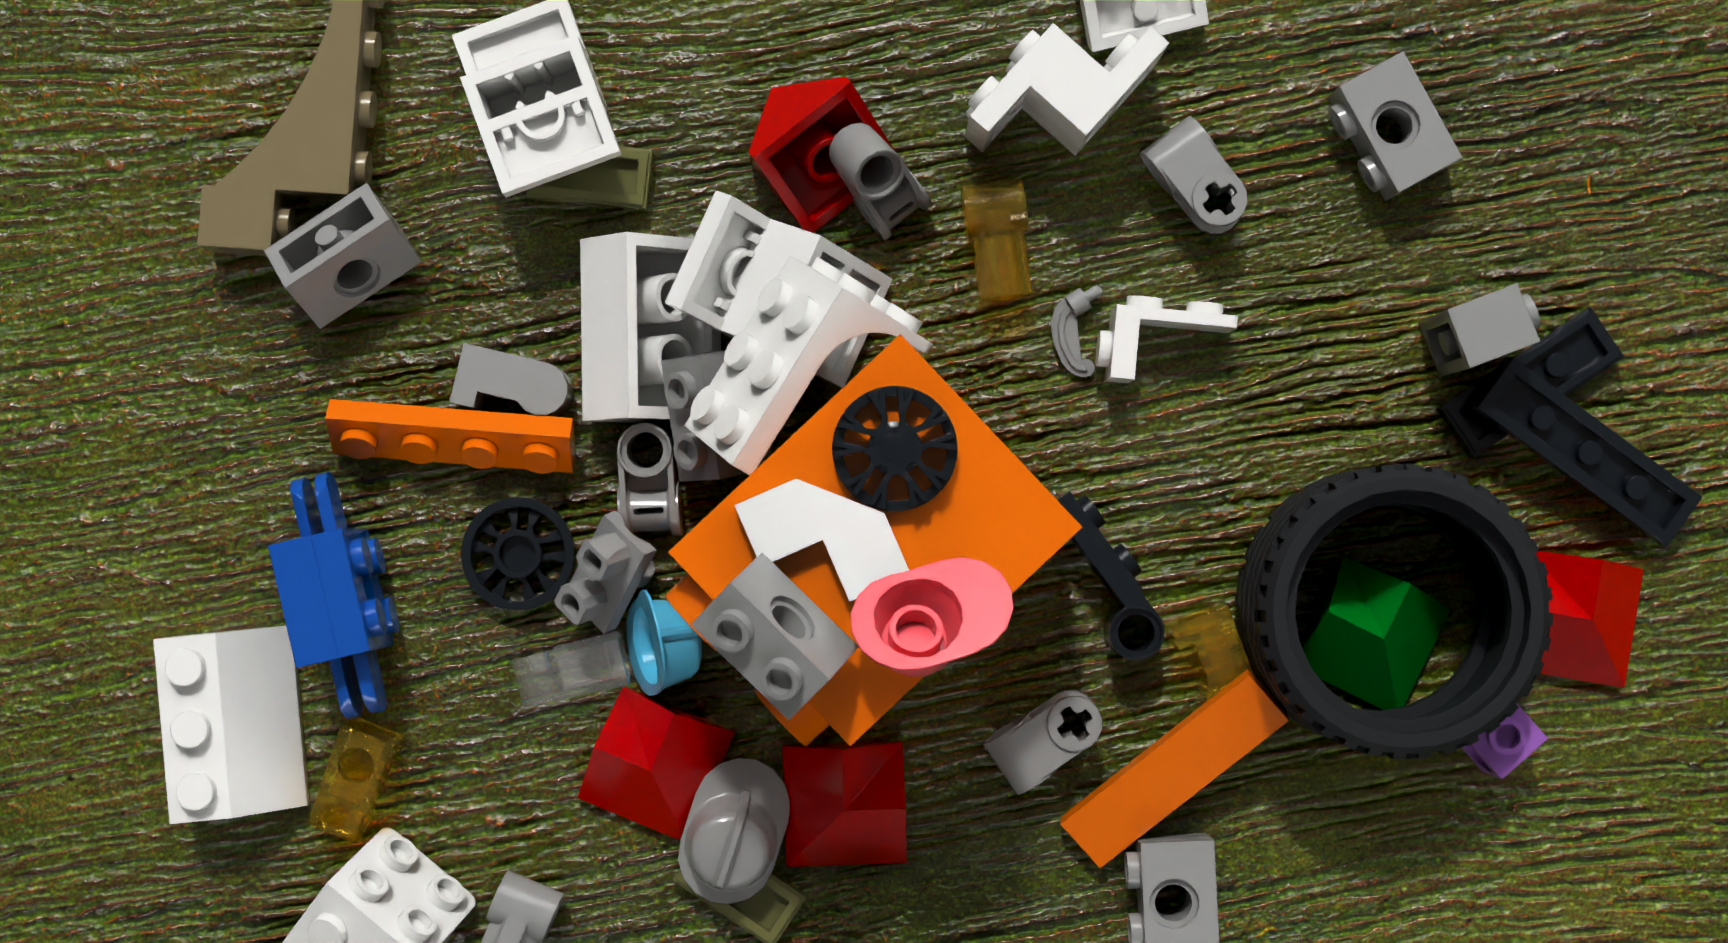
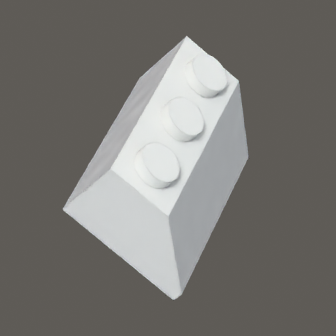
(631, 327)
(230, 724)

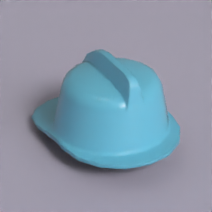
(660, 644)

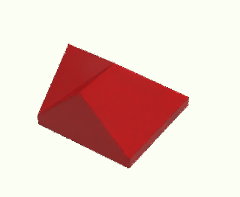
(795, 142)
(1592, 617)
(652, 761)
(845, 804)

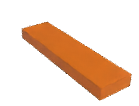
(1174, 768)

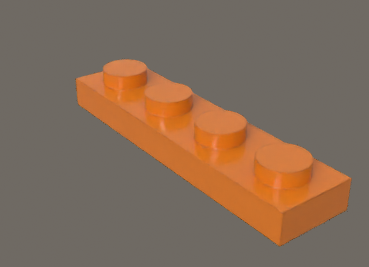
(451, 436)

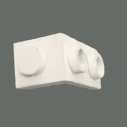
(1119, 346)

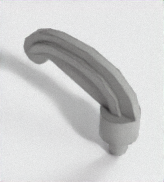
(1065, 329)

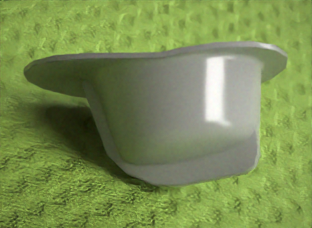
(734, 831)

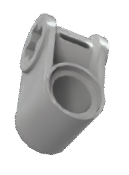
(1191, 166)
(876, 178)
(649, 485)
(1034, 747)

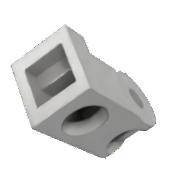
(530, 382)

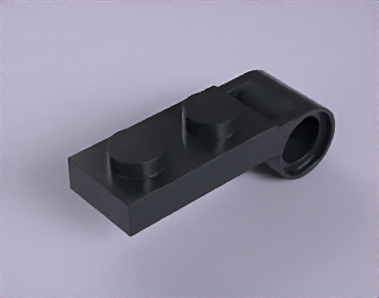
(1117, 572)

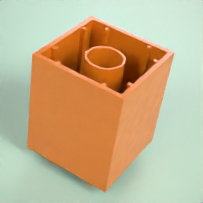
(983, 513)

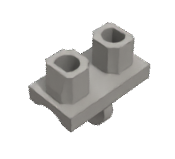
(606, 575)

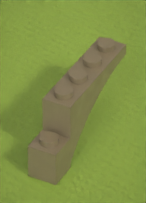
(312, 147)

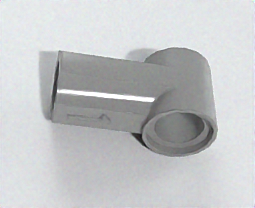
(521, 911)

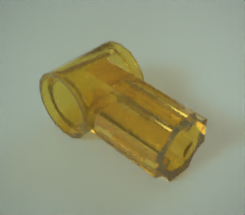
(996, 223)

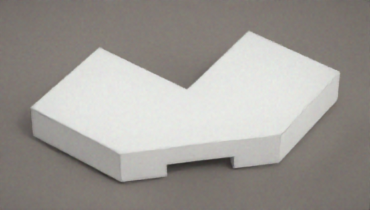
(804, 514)

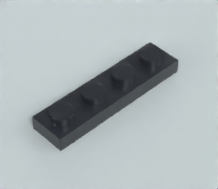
(1586, 451)

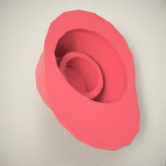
(932, 615)

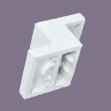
(1061, 87)
(535, 96)
(739, 254)

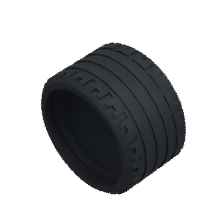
(1510, 618)

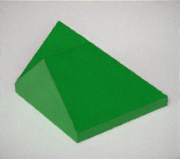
(1372, 634)

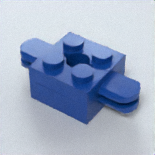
(335, 595)

